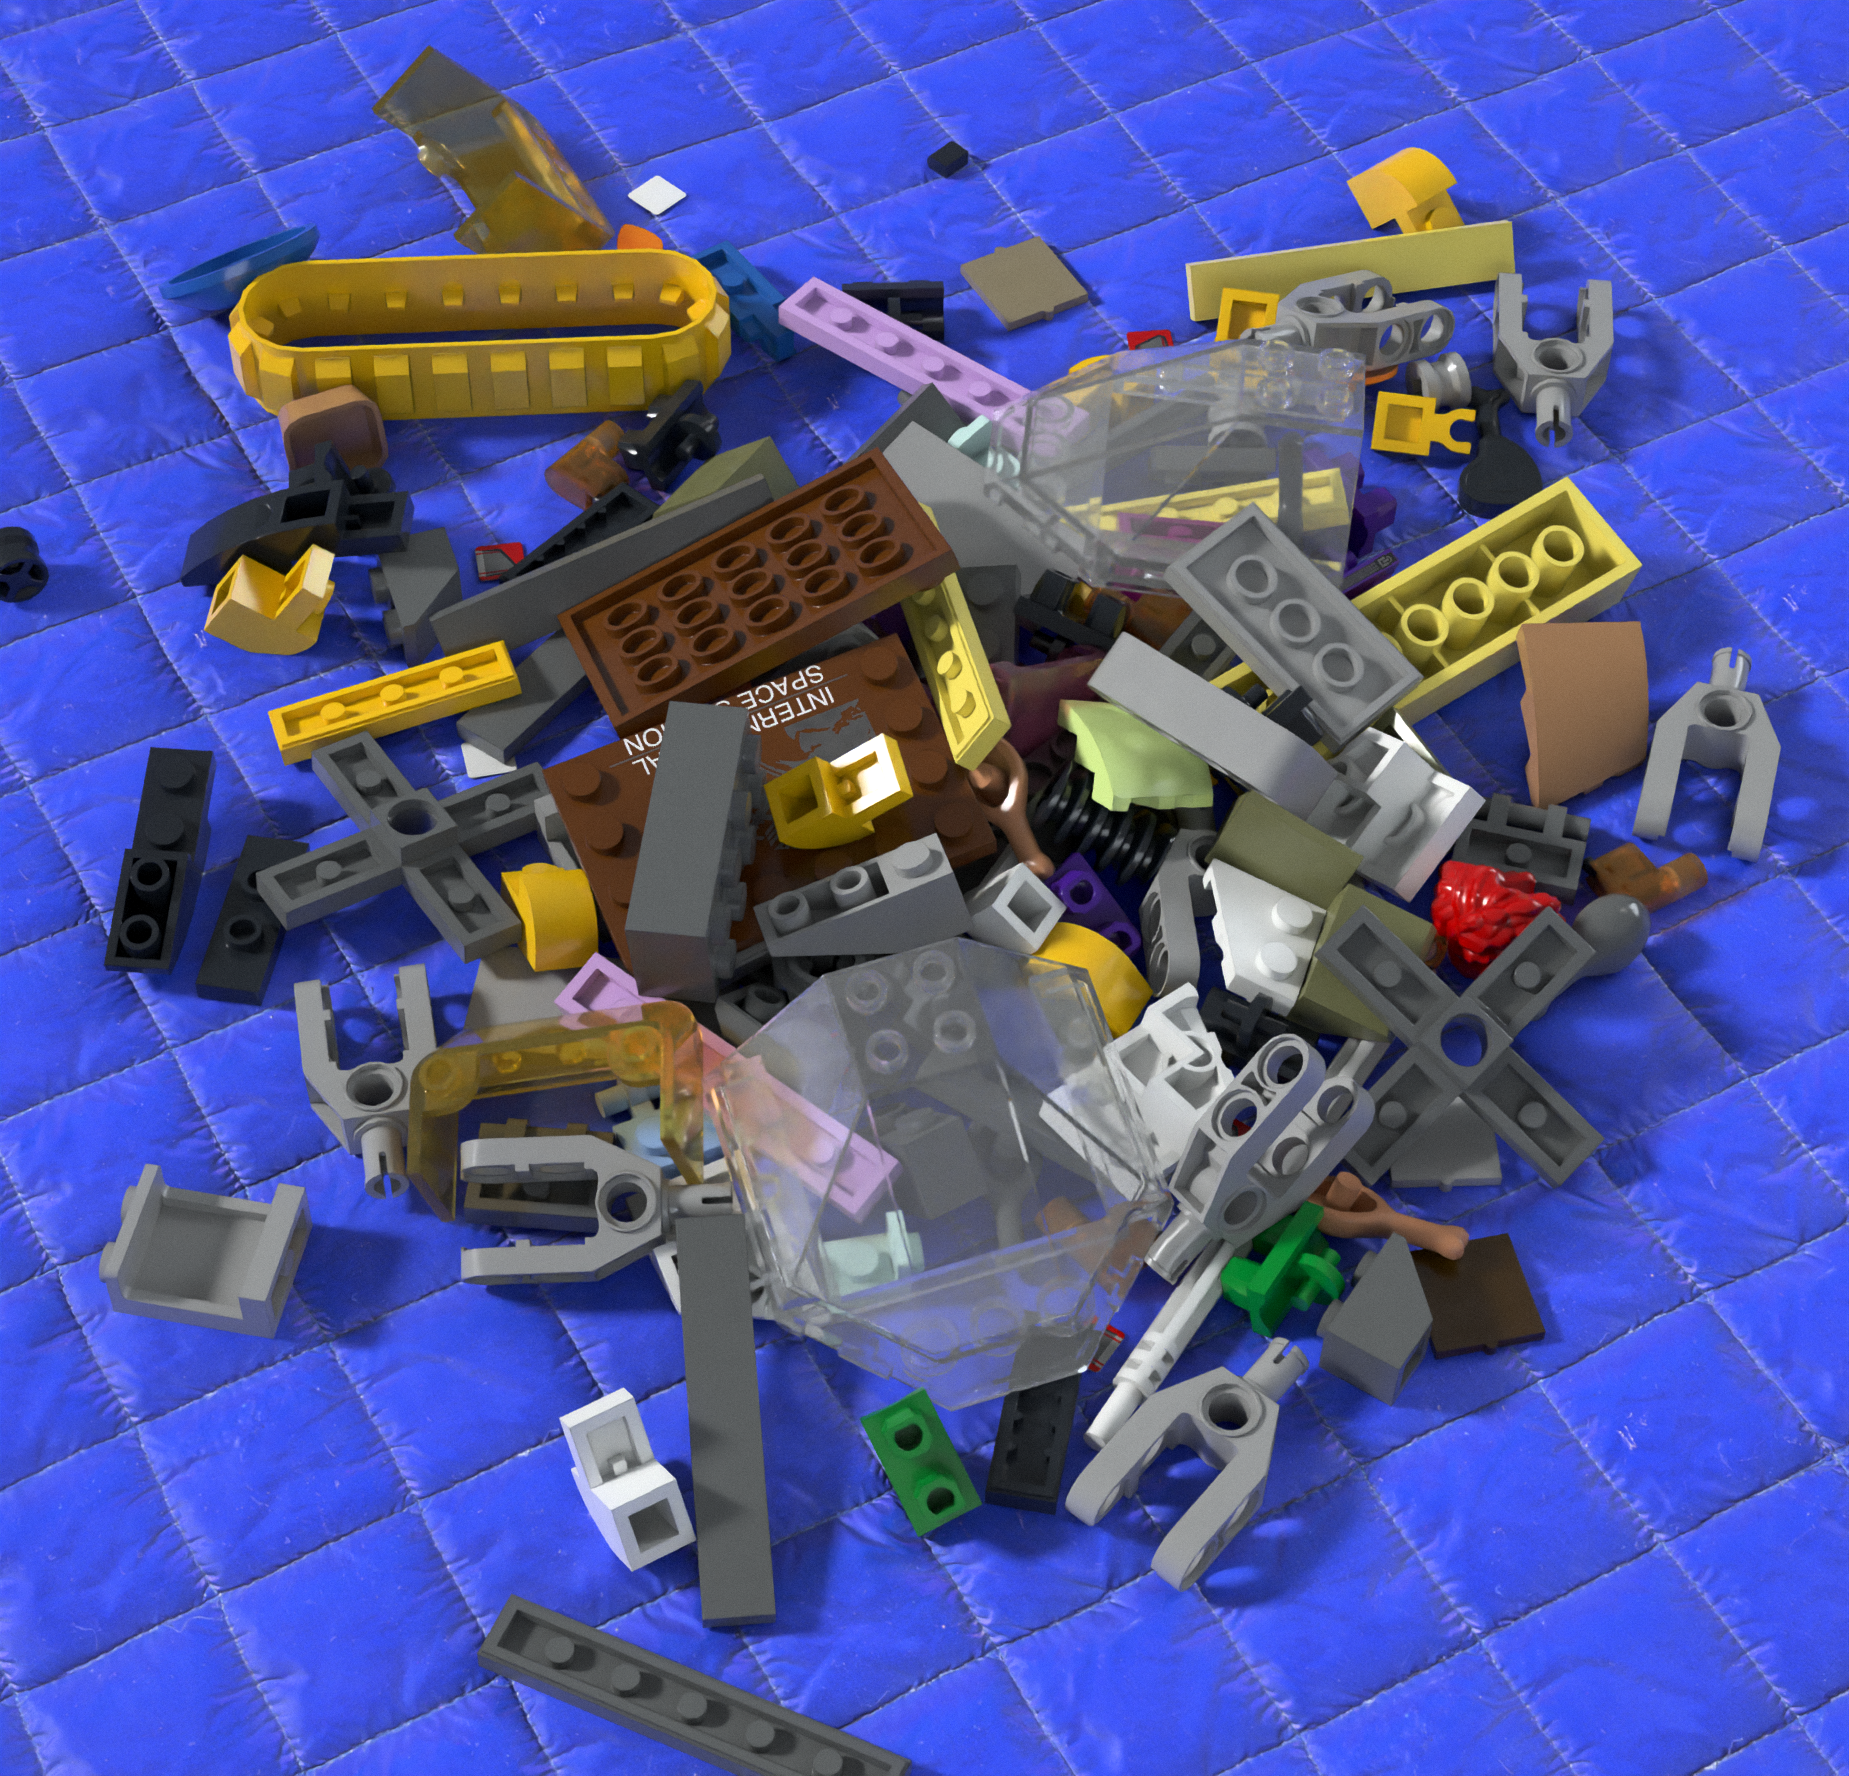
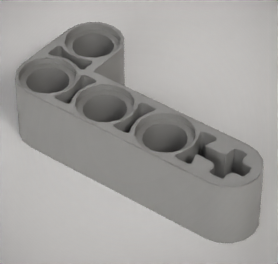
(1213, 726)

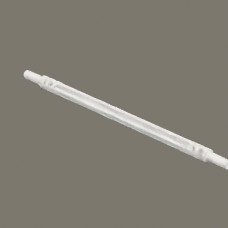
(1202, 1284)

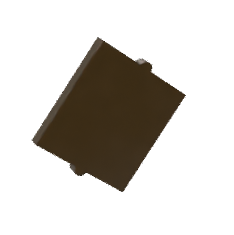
(1477, 1298)

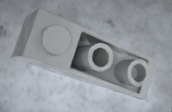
(871, 907)

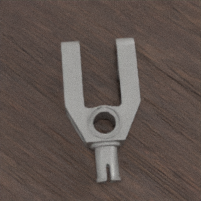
(1316, 320)
(1552, 374)
(1719, 730)
(1173, 902)
(371, 1102)
(578, 1160)
(1238, 1183)
(1188, 1417)

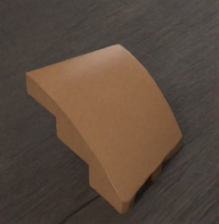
(1582, 705)

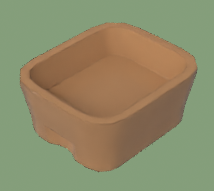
(334, 415)

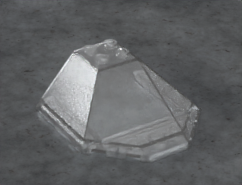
(1172, 443)
(943, 1168)

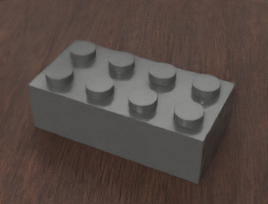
(695, 852)

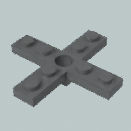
(409, 843)
(1497, 1007)

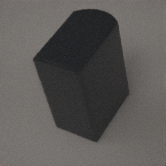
(948, 159)

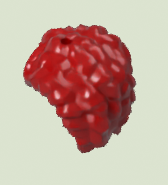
(1483, 912)

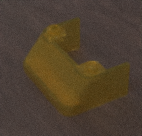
(499, 156)
(628, 1043)

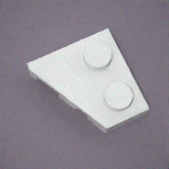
(1262, 935)

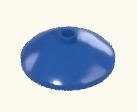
(221, 280)

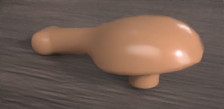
(1002, 794)
(1361, 1213)

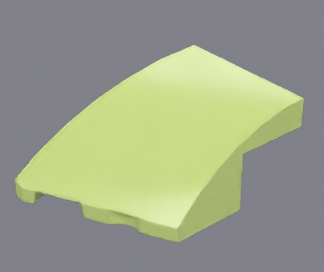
(1133, 760)

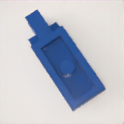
(752, 300)

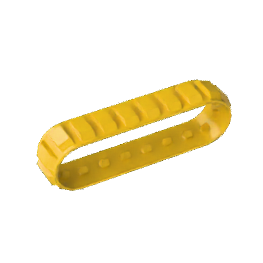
(483, 295)

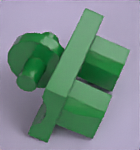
(1295, 1273)
(921, 1461)

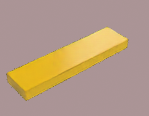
(396, 701)

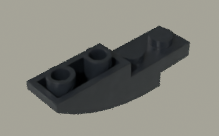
(287, 522)
(165, 863)

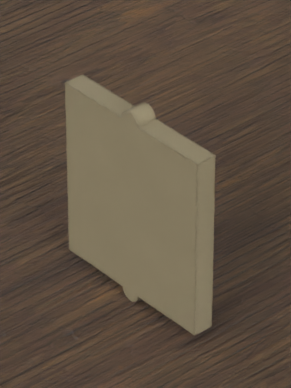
(1024, 283)

